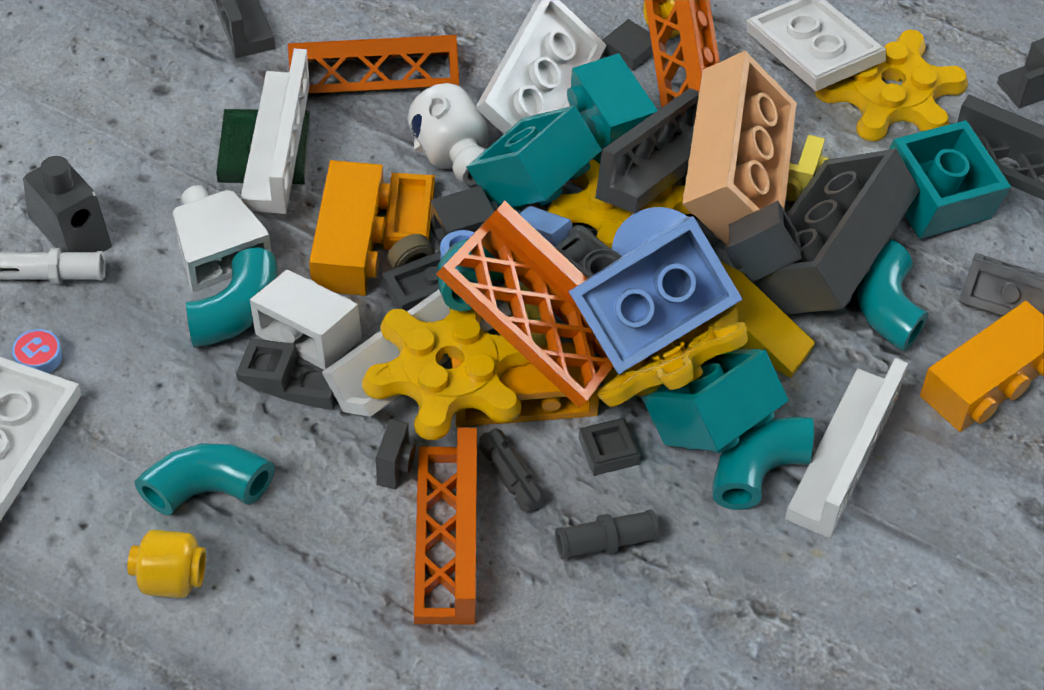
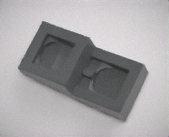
(281, 373)

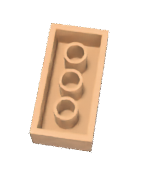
(738, 144)

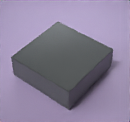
(630, 42)
(609, 446)

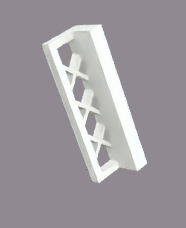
(277, 137)
(347, 373)
(845, 450)

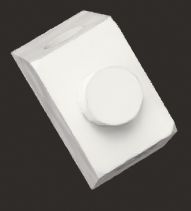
(213, 232)

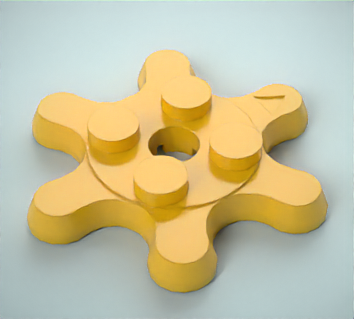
(889, 103)
(604, 217)
(678, 361)
(443, 390)

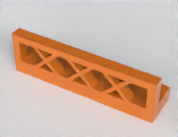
(696, 47)
(380, 49)
(465, 523)

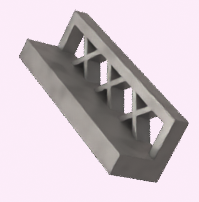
(1001, 286)

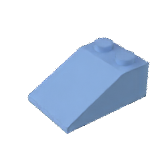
(655, 294)

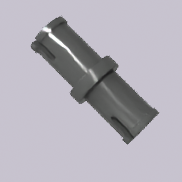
(607, 534)

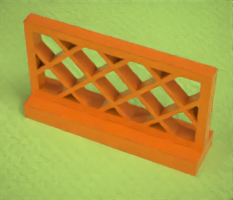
(533, 260)

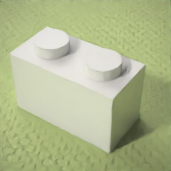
(306, 315)

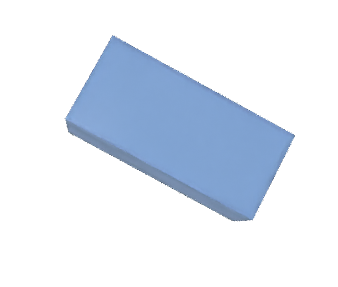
(549, 225)

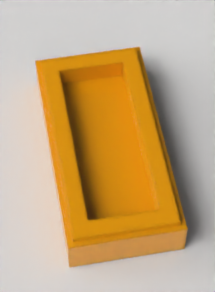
(408, 207)

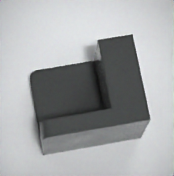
(1026, 83)

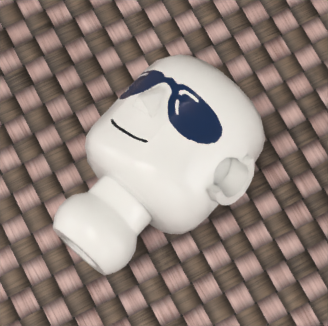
(448, 128)

